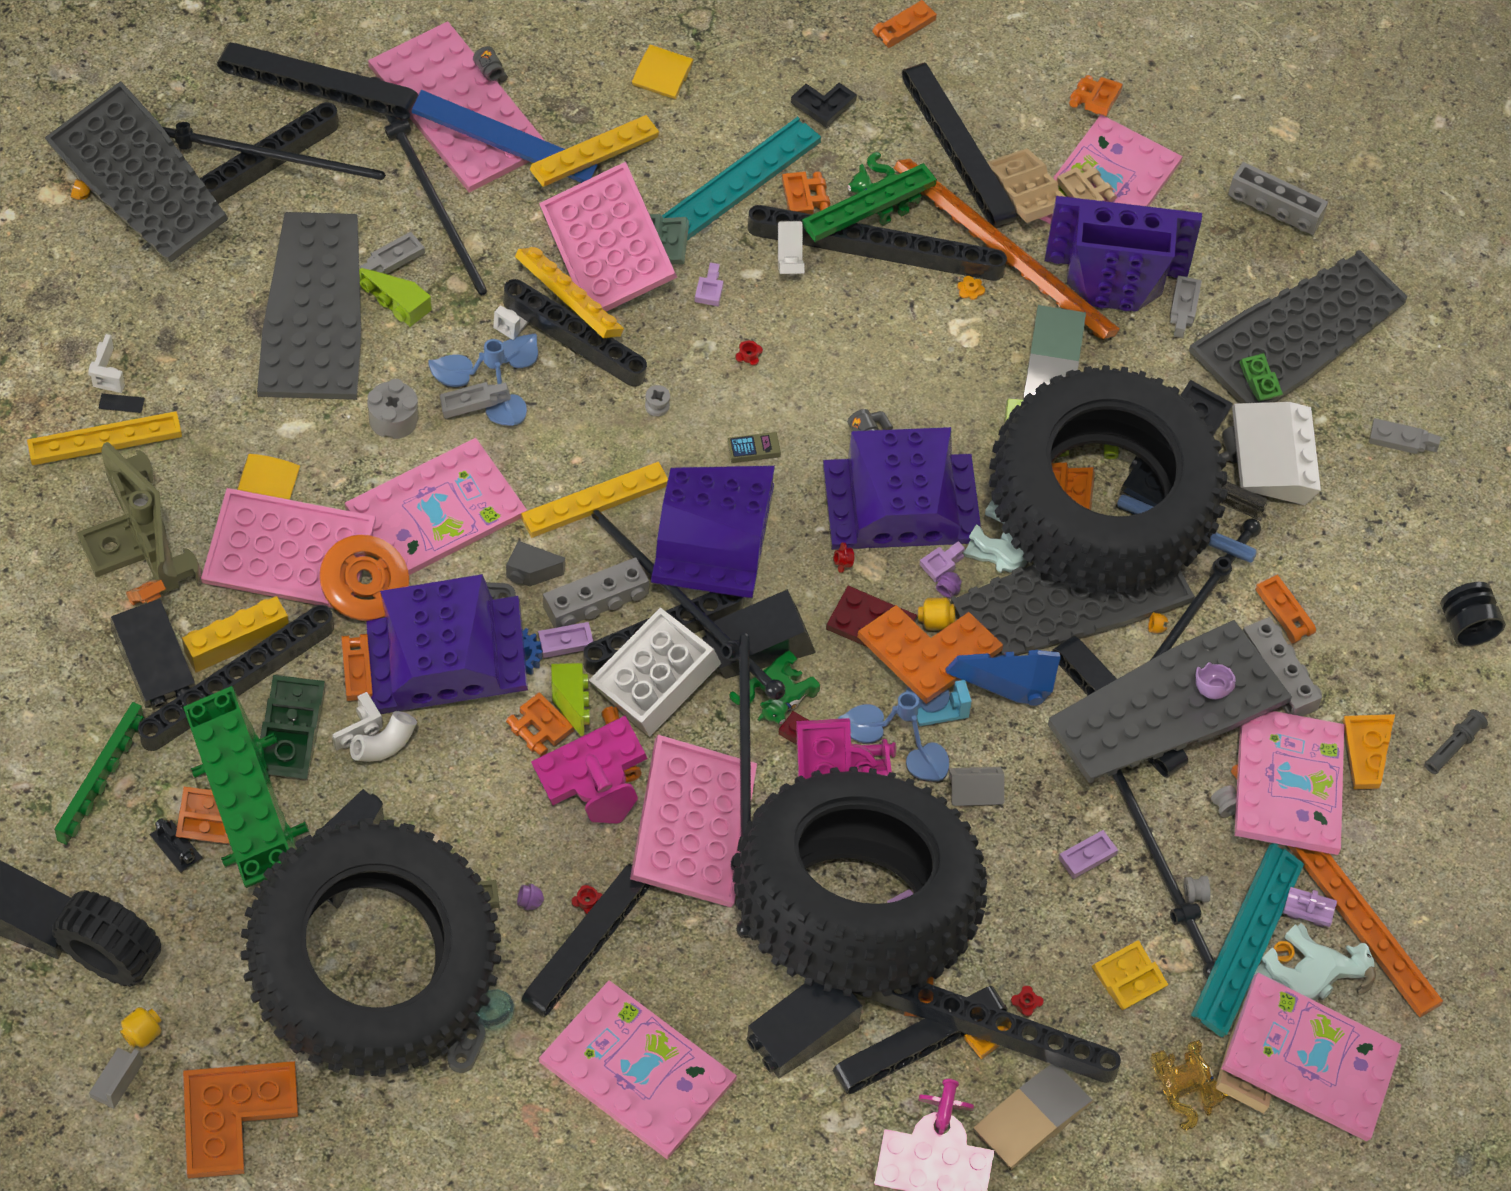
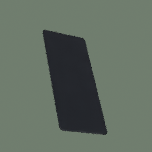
(121, 403)

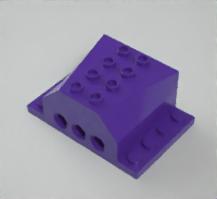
(1120, 250)
(900, 491)
(713, 528)
(445, 645)

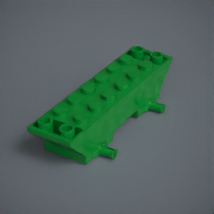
(240, 784)

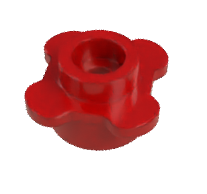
(749, 347)
(843, 557)
(586, 892)
(1024, 1008)

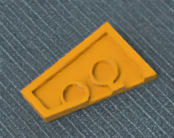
(1367, 748)

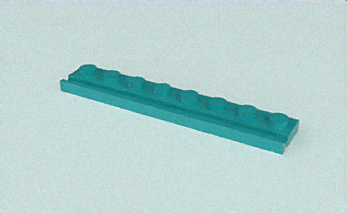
(745, 176)
(1247, 940)

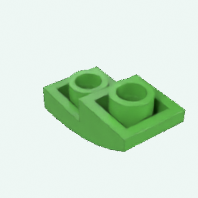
(1259, 377)

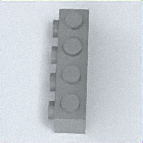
(1278, 198)
(596, 593)
(1282, 660)

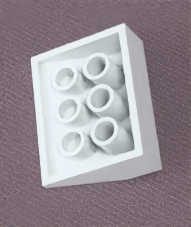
(1277, 450)
(655, 671)

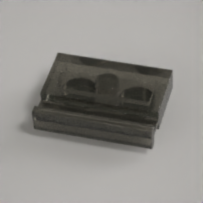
(1245, 501)

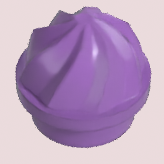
(949, 584)
(530, 897)

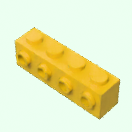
(234, 634)

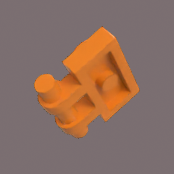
(1102, 94)
(798, 194)
(545, 718)

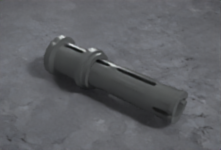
(1462, 734)

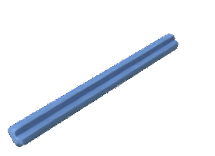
(1217, 540)

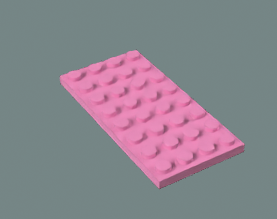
(445, 67)

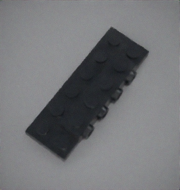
(1142, 480)

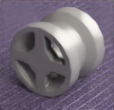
(654, 406)
(1226, 800)
(1197, 889)

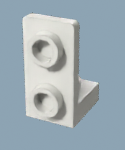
(790, 247)
(508, 322)
(103, 377)
(369, 725)

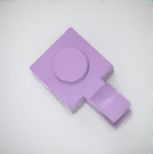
(709, 288)
(940, 562)

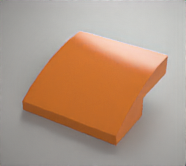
(1076, 482)
(200, 817)

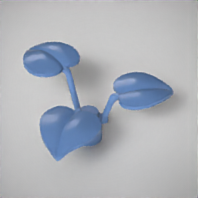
(520, 353)
(926, 762)

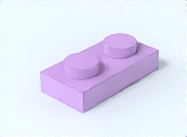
(565, 639)
(1088, 854)

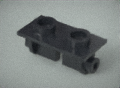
(177, 850)

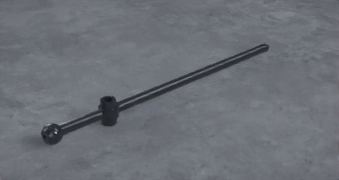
(398, 130)
(184, 137)
(1219, 572)
(730, 648)
(745, 751)
(1184, 912)

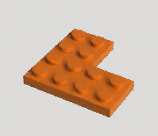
(922, 659)
(223, 1099)

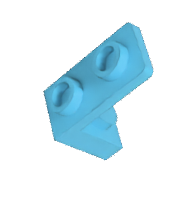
(956, 709)

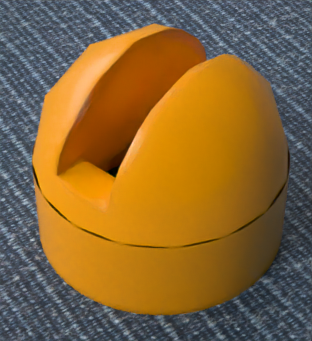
(80, 190)
(1156, 623)
(1283, 947)

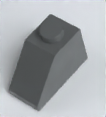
(533, 565)

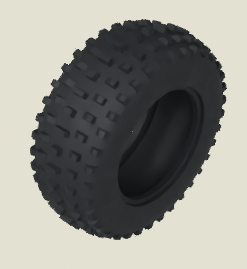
(1119, 412)
(390, 861)
(850, 941)

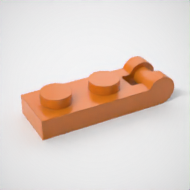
(905, 23)
(146, 592)
(1285, 608)
(356, 666)

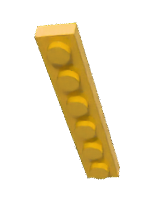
(594, 150)
(569, 292)
(91, 439)
(598, 497)

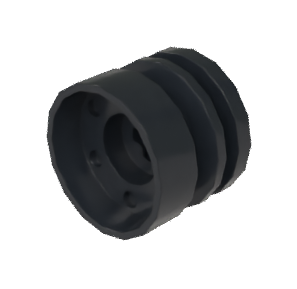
(1472, 614)

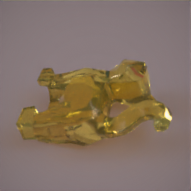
(1187, 1078)

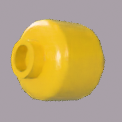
(936, 613)
(141, 1027)

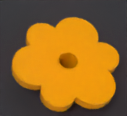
(970, 288)

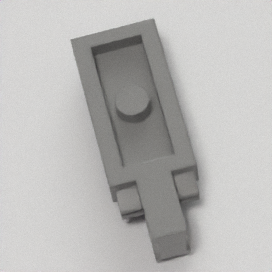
(395, 254)
(1184, 304)
(473, 398)
(1402, 437)

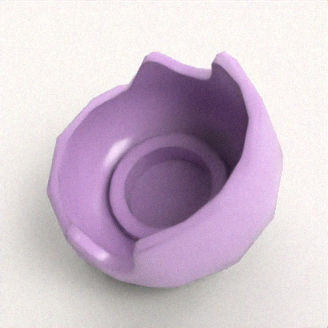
(1215, 681)

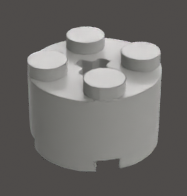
(393, 409)

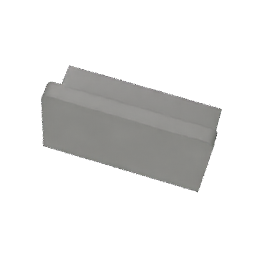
(977, 786)
(116, 1077)

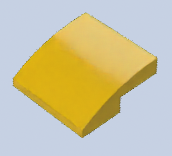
(662, 71)
(268, 476)
(1129, 975)

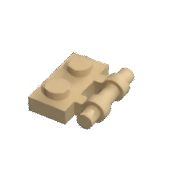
(1079, 184)

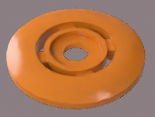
(340, 572)

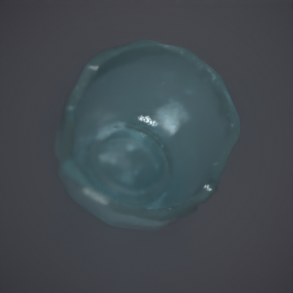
(499, 1010)

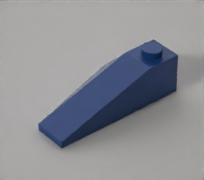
(1018, 678)

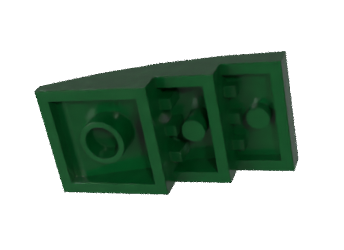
(294, 717)

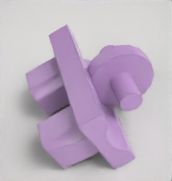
(1310, 907)

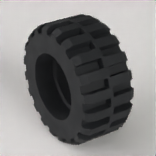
(106, 938)

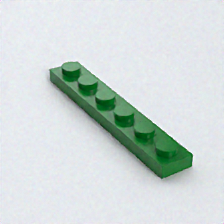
(869, 202)
(96, 779)

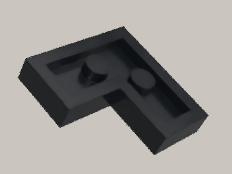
(824, 107)

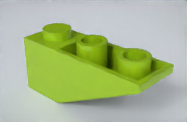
(401, 296)
(568, 693)

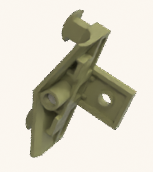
(140, 530)

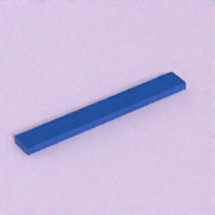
(489, 131)

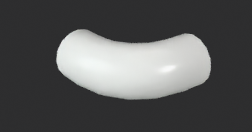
(385, 743)

